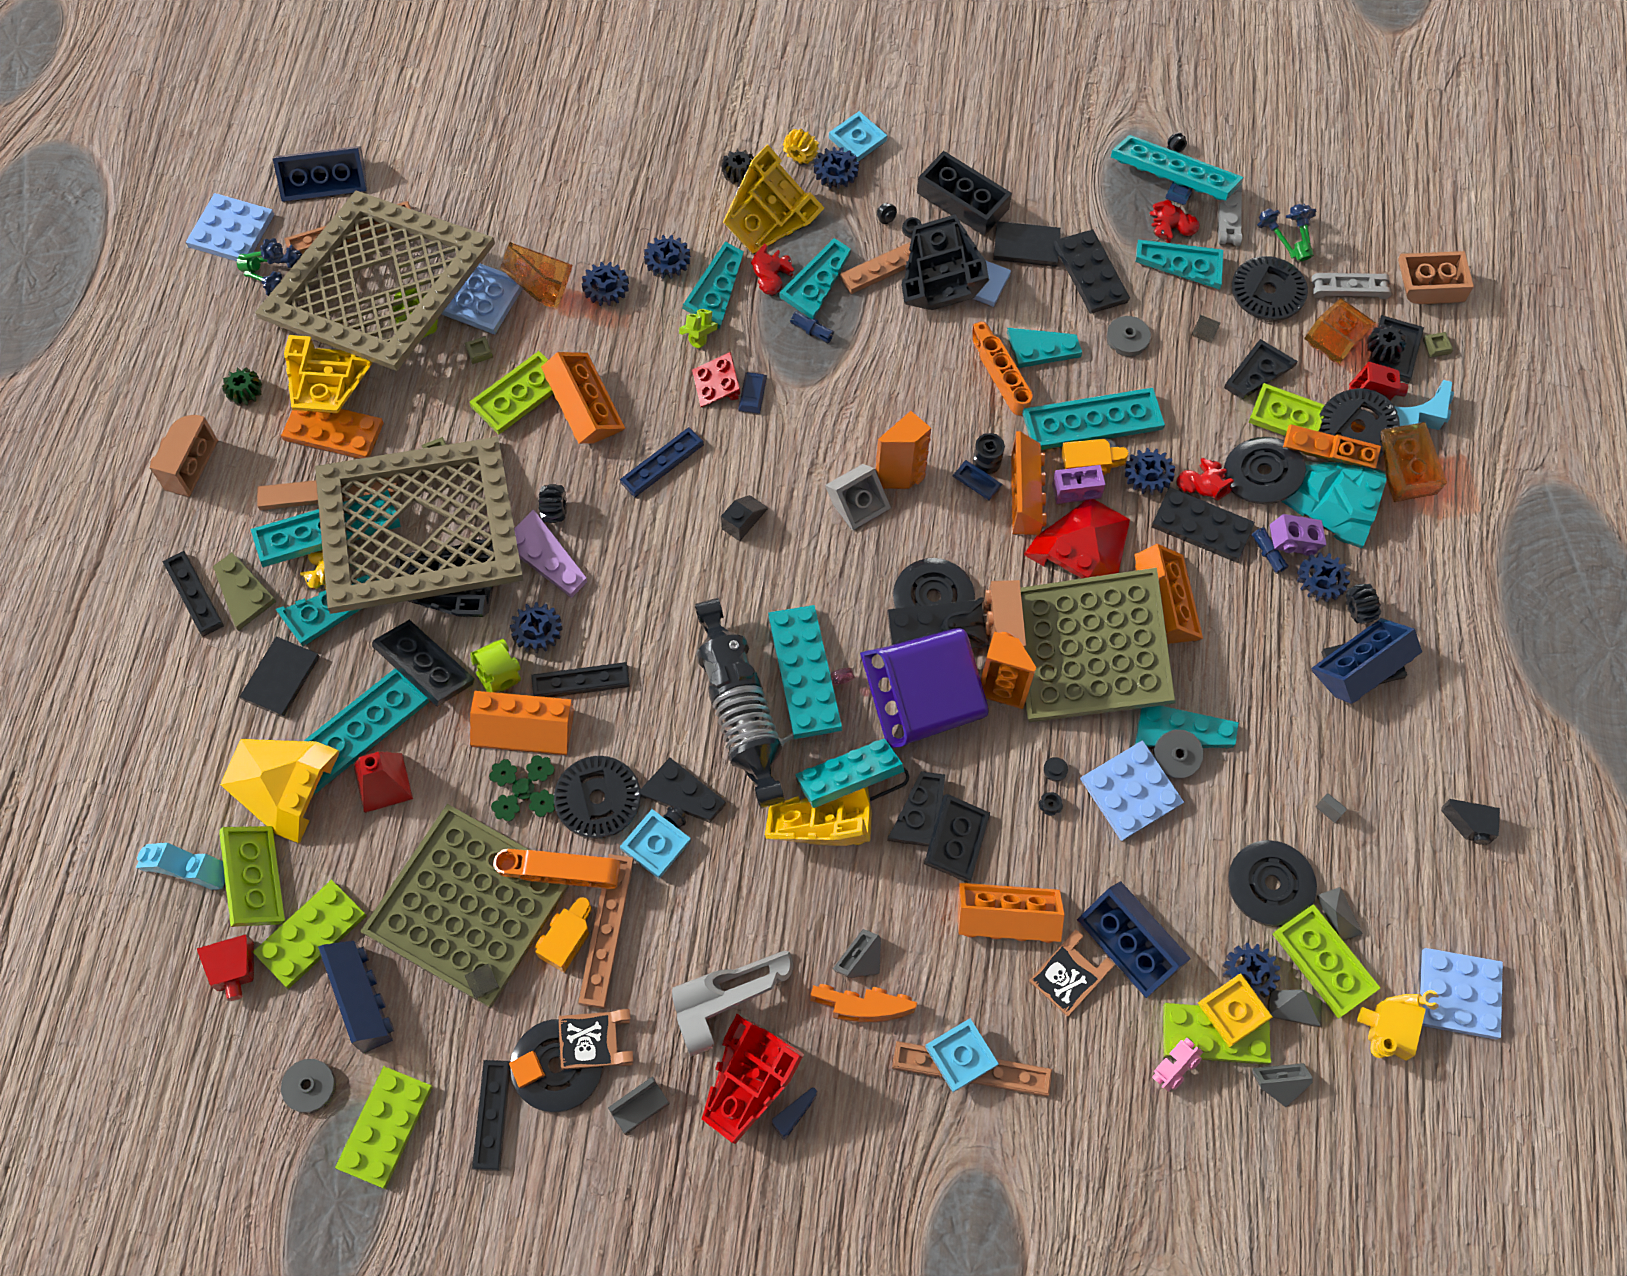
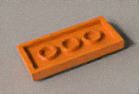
(339, 432)

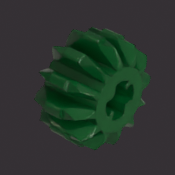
(242, 386)

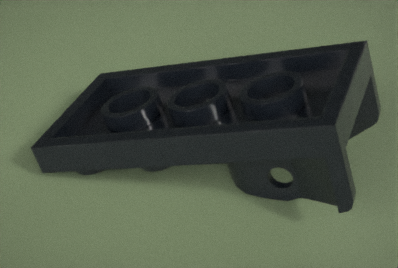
(926, 620)

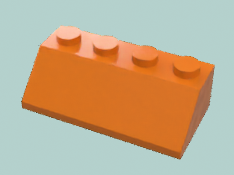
(582, 397)
(903, 453)
(1027, 486)
(1176, 592)
(1007, 671)
(521, 722)
(1010, 912)

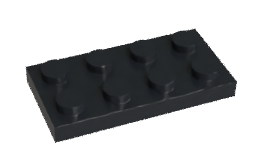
(1091, 271)
(1203, 524)
(423, 662)

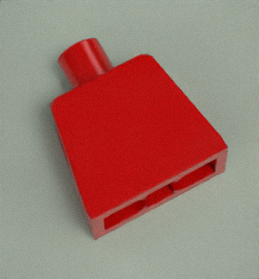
(1380, 379)
(229, 965)

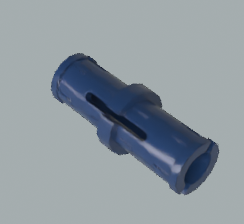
(812, 327)
(1268, 550)

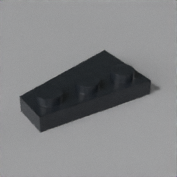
(1260, 366)
(678, 788)
(920, 811)

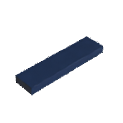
(661, 462)

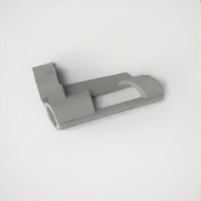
(703, 997)

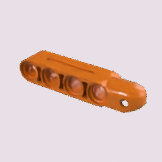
(1001, 375)
(558, 868)

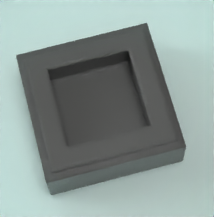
(1331, 807)

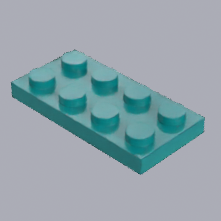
(849, 773)

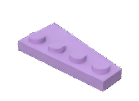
(547, 556)

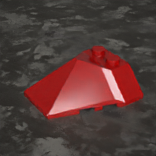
(1084, 541)
(749, 1077)

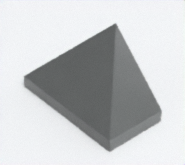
(1339, 913)
(861, 957)
(1295, 1006)
(1283, 1081)

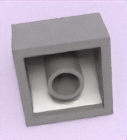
(858, 496)

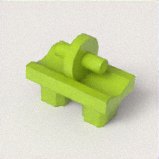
(698, 327)

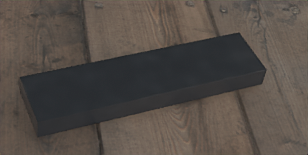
(193, 593)
(580, 680)
(491, 1115)

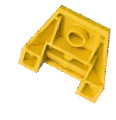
(769, 203)
(321, 377)
(278, 780)
(831, 824)

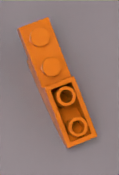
(1332, 447)
(874, 1007)

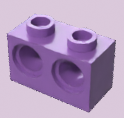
(1078, 484)
(1297, 534)

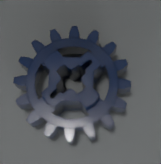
(836, 167)
(667, 256)
(605, 283)
(1149, 471)
(1323, 577)
(526, 633)
(1249, 959)

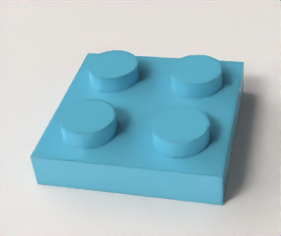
(858, 136)
(655, 843)
(961, 1055)

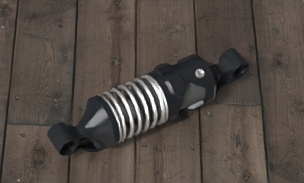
(737, 698)

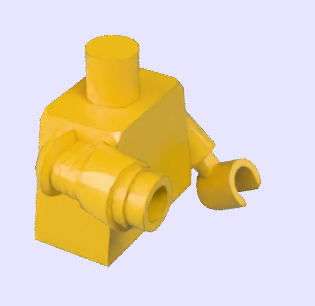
(1396, 1024)

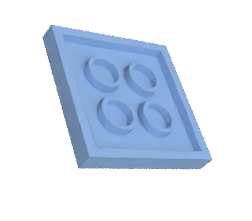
(229, 227)
(484, 299)
(1131, 790)
(1467, 993)

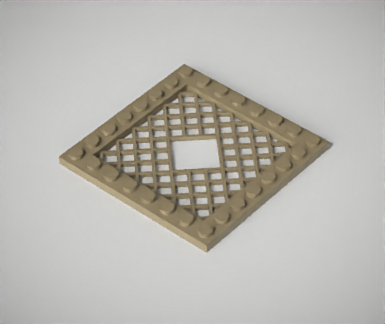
(394, 350)
(330, 477)

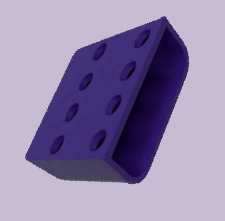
(931, 683)

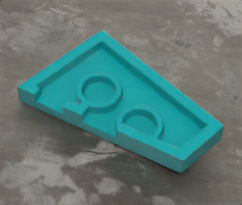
(1042, 347)

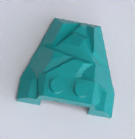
(1341, 497)

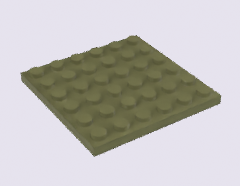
(1096, 645)
(455, 909)

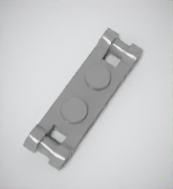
(1230, 219)
(1351, 285)

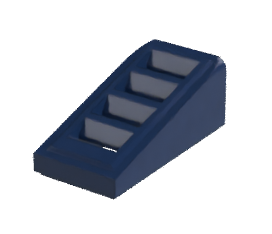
(1179, 193)
(791, 1115)

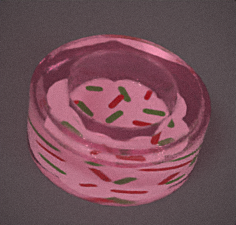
(842, 676)

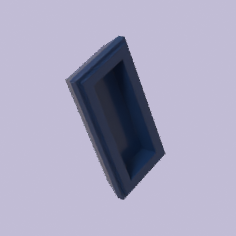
(752, 392)
(977, 480)

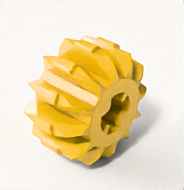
(800, 146)

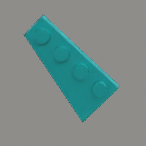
(815, 280)
(716, 284)

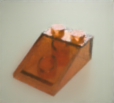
(537, 273)
(1339, 330)
(1411, 462)

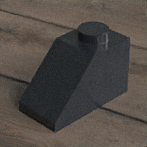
(742, 516)
(1473, 820)

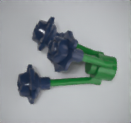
(1301, 214)
(272, 253)

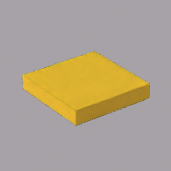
(1235, 1010)

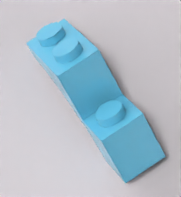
(1433, 412)
(176, 862)

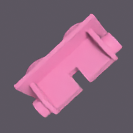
(1172, 1073)

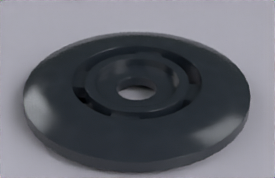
(1285, 277)
(1346, 408)
(1279, 484)
(932, 575)
(574, 803)
(1260, 861)
(582, 1080)

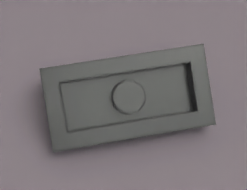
(638, 1105)

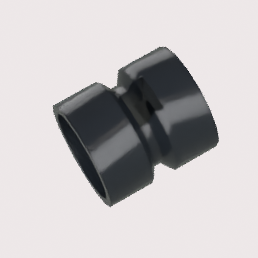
(988, 452)

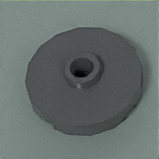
(1128, 344)
(1168, 761)
(320, 1091)

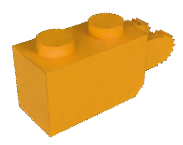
(1093, 453)
(565, 936)

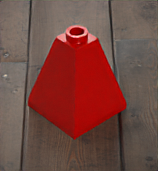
(382, 780)

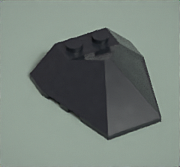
(942, 265)
(461, 604)

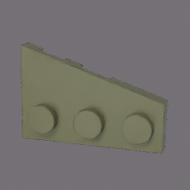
(242, 591)

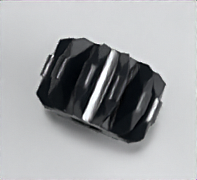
(736, 165)
(1386, 343)
(552, 503)
(1363, 603)

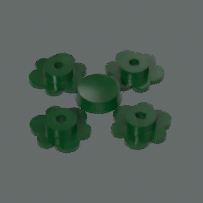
(522, 788)

